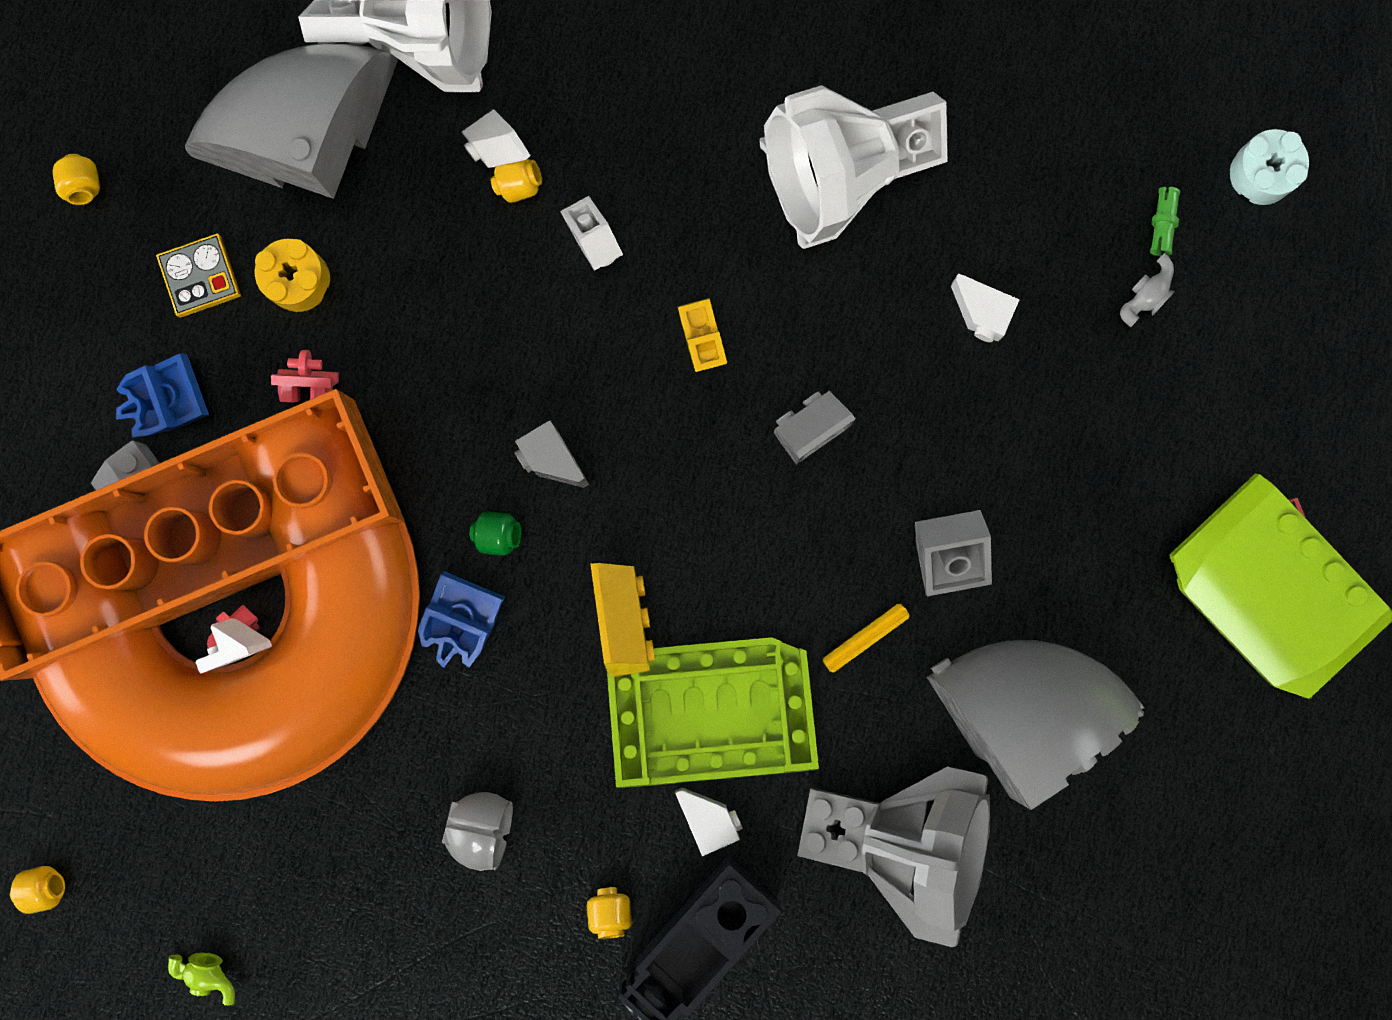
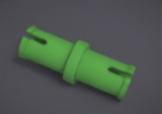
(1165, 221)

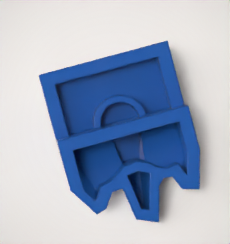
(162, 397)
(459, 619)

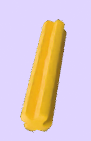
(866, 637)

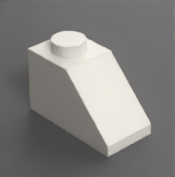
(494, 141)
(592, 233)
(983, 308)
(709, 821)

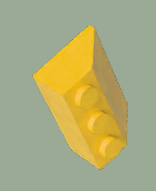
(622, 619)

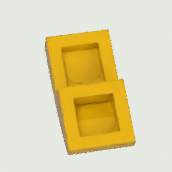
(702, 335)

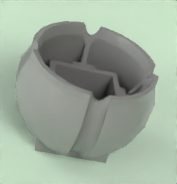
(477, 830)

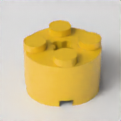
(275, 267)

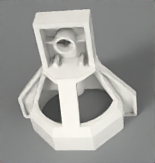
(411, 32)
(847, 156)

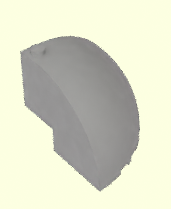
(296, 115)
(1035, 712)

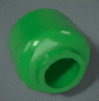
(495, 533)

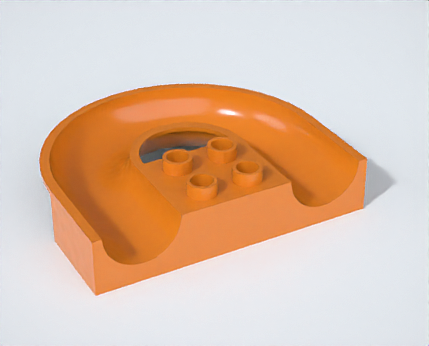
(262, 502)

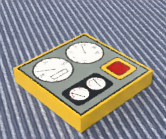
(198, 275)

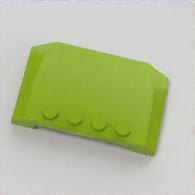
(1278, 589)
(713, 714)

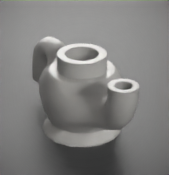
(1150, 292)

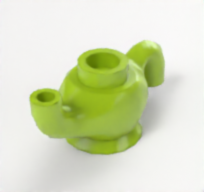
(202, 975)

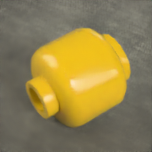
(76, 179)
(516, 180)
(37, 889)
(609, 913)

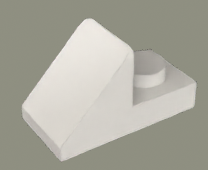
(233, 643)

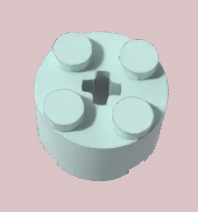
(1286, 167)

